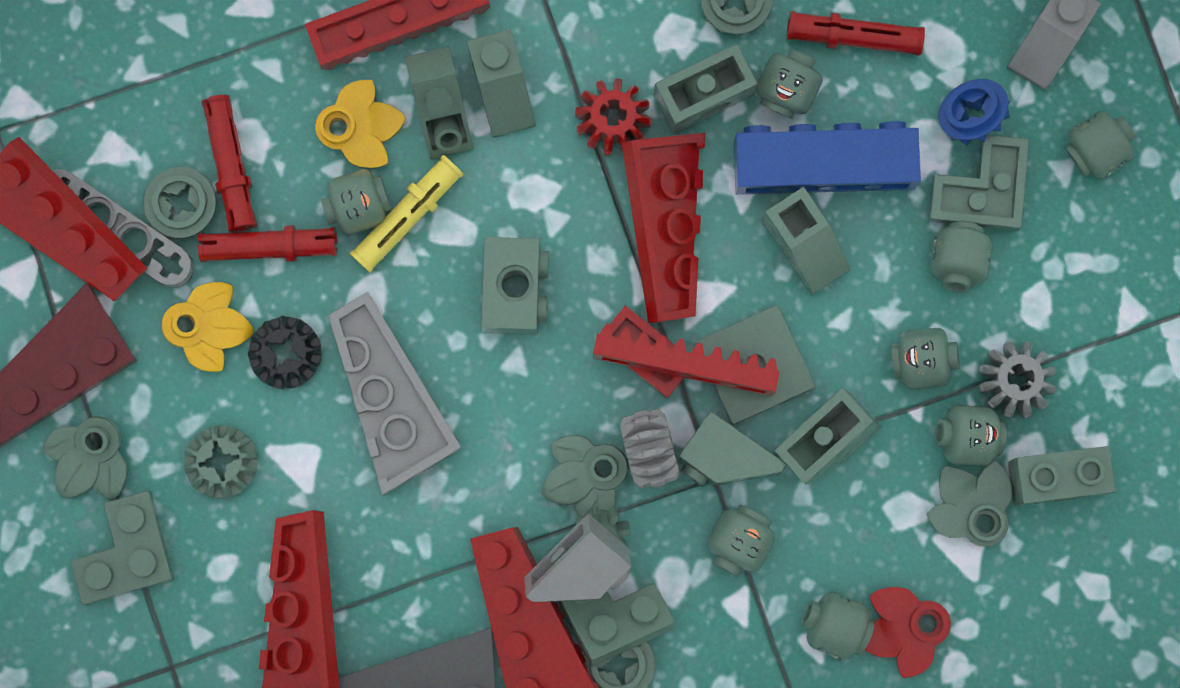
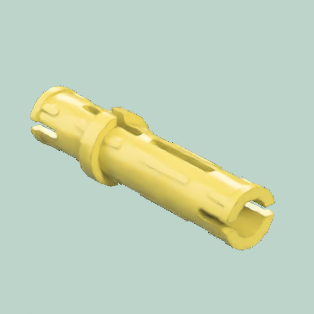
(419, 200)

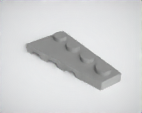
(393, 405)

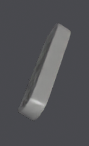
(123, 221)

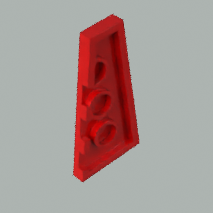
(663, 203)
(60, 224)
(300, 611)
(527, 634)

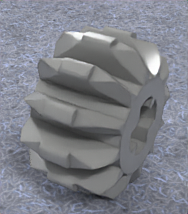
(1023, 365)
(649, 448)

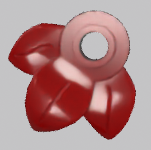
(899, 632)

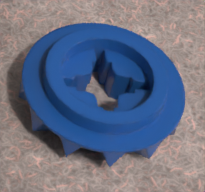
(975, 95)

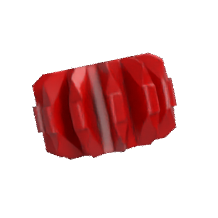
(612, 99)

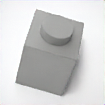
(1052, 39)
(580, 566)

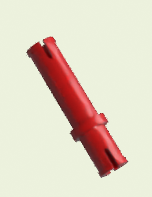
(855, 33)
(232, 178)
(268, 244)

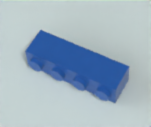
(827, 159)

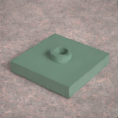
(768, 338)

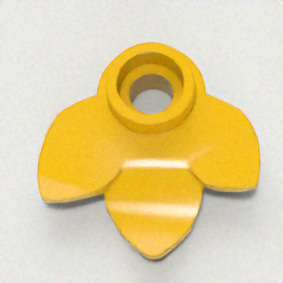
(367, 125)
(213, 326)

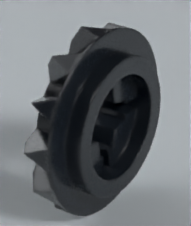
(290, 373)

